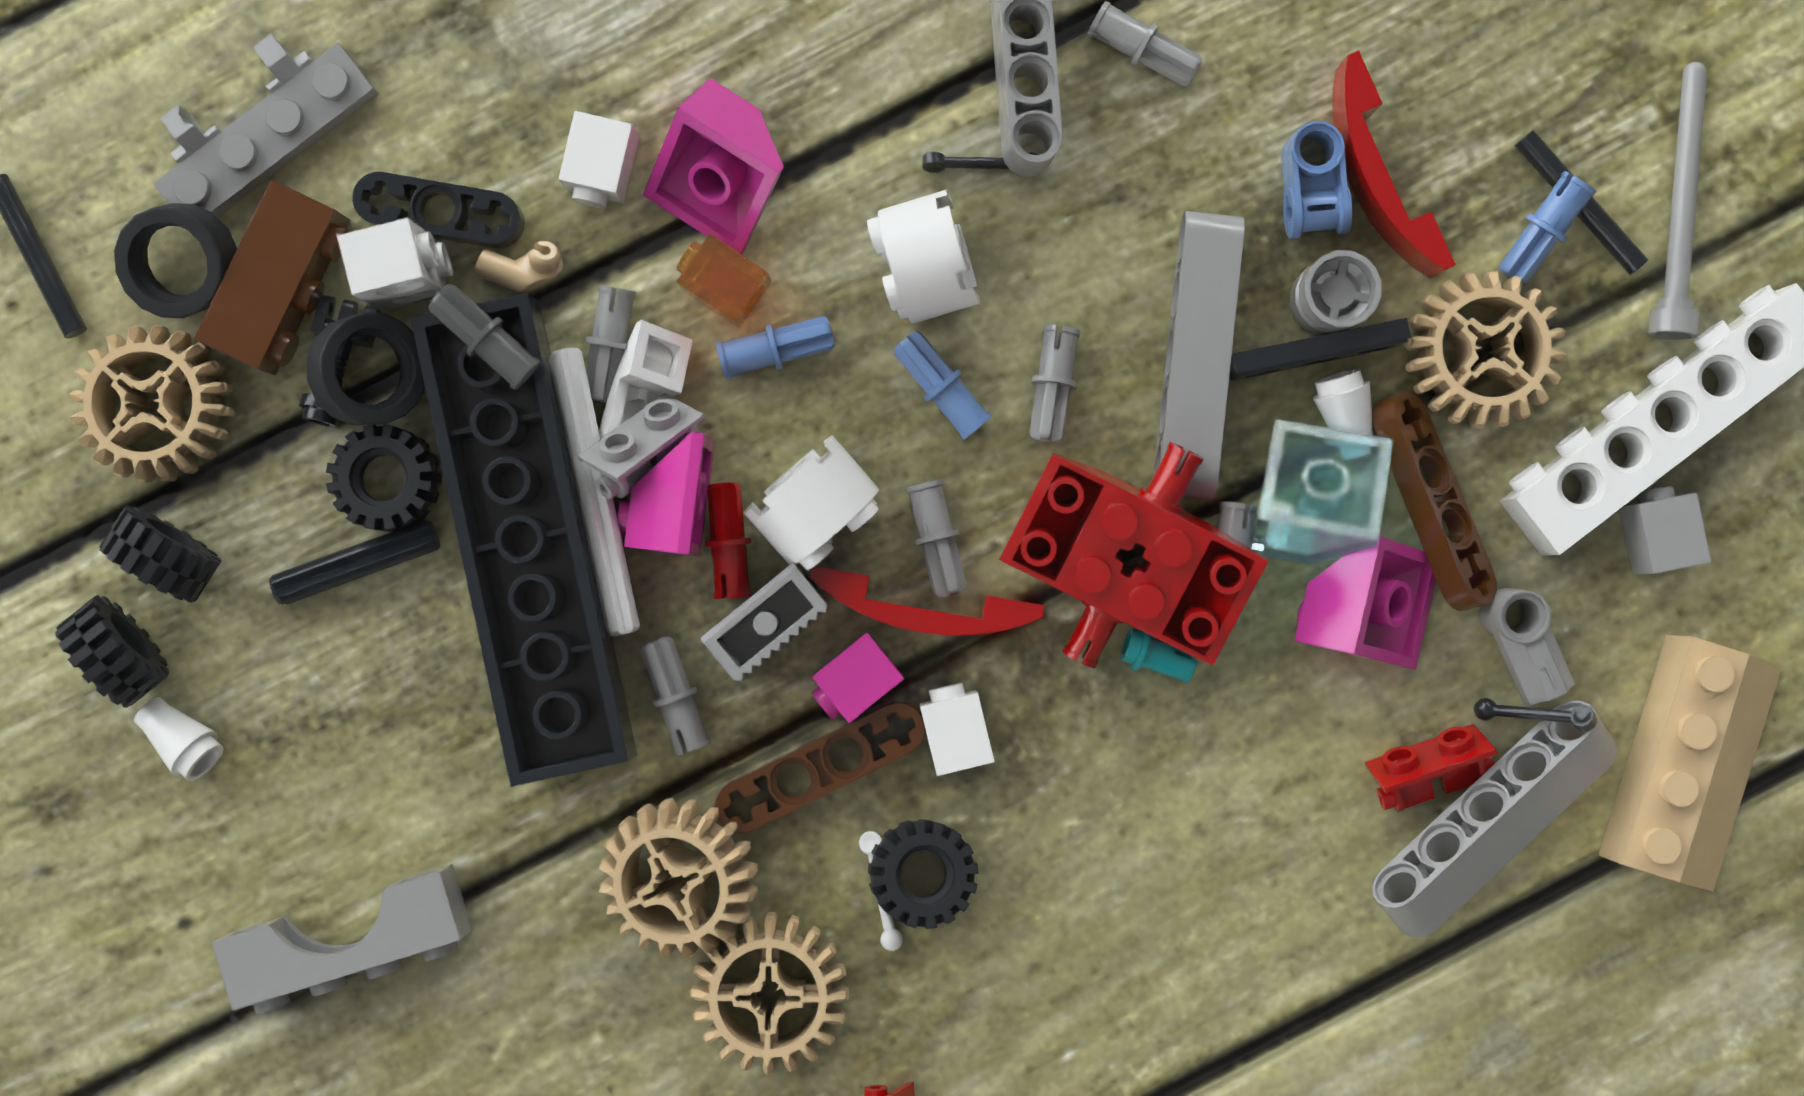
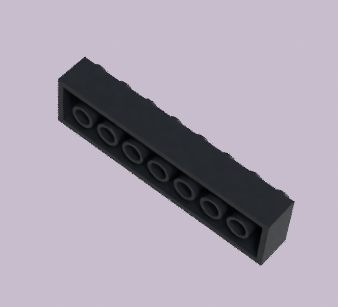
(525, 552)

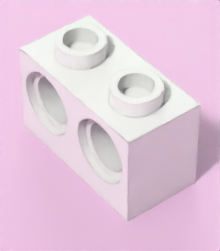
(394, 264)

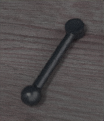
(937, 162)
(1581, 716)

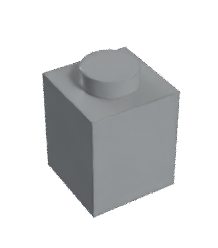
(1664, 531)

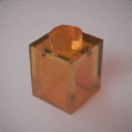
(722, 279)

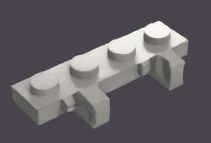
(303, 106)

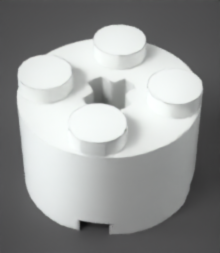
(925, 257)
(813, 504)

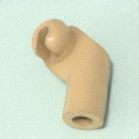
(525, 273)

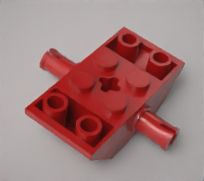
(1191, 573)

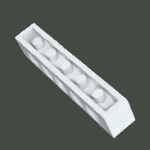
(1743, 381)

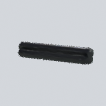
(354, 562)

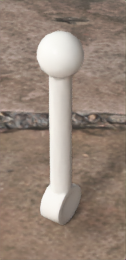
(891, 938)

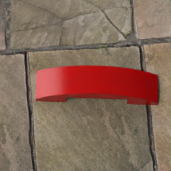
(1415, 240)
(996, 613)

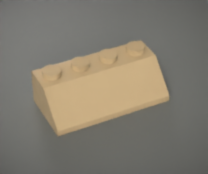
(1690, 761)

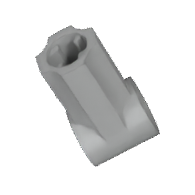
(1530, 647)

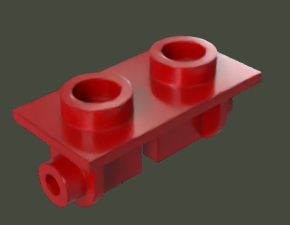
(1406, 772)

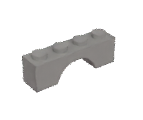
(276, 958)

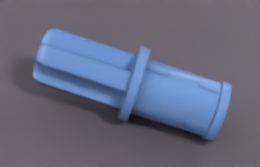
(1547, 227)
(775, 346)
(941, 384)

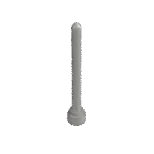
(1675, 312)

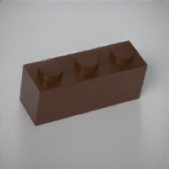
(273, 279)

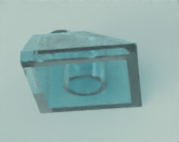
(1321, 493)

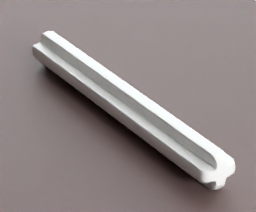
(597, 511)

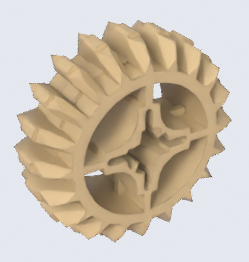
(1519, 315)
(118, 434)
(692, 920)
(797, 992)

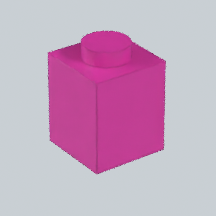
(855, 679)

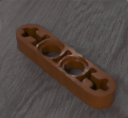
(1461, 560)
(817, 761)

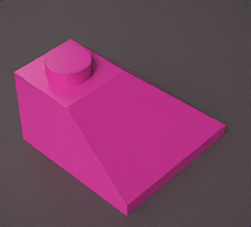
(716, 165)
(671, 500)
(1370, 604)

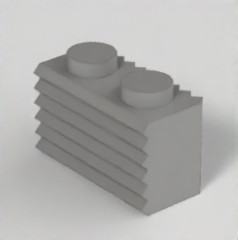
(765, 622)

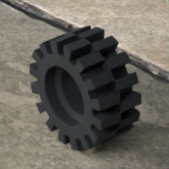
(349, 475)
(159, 554)
(112, 651)
(957, 882)

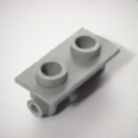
(645, 436)

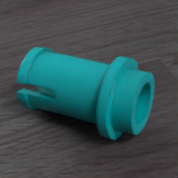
(1155, 655)

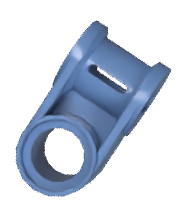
(1316, 186)

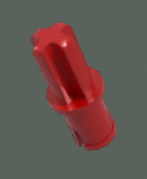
(728, 541)

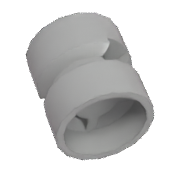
(1335, 293)

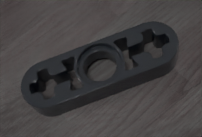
(483, 203)

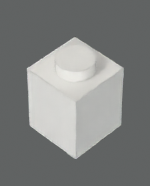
(598, 159)
(956, 729)

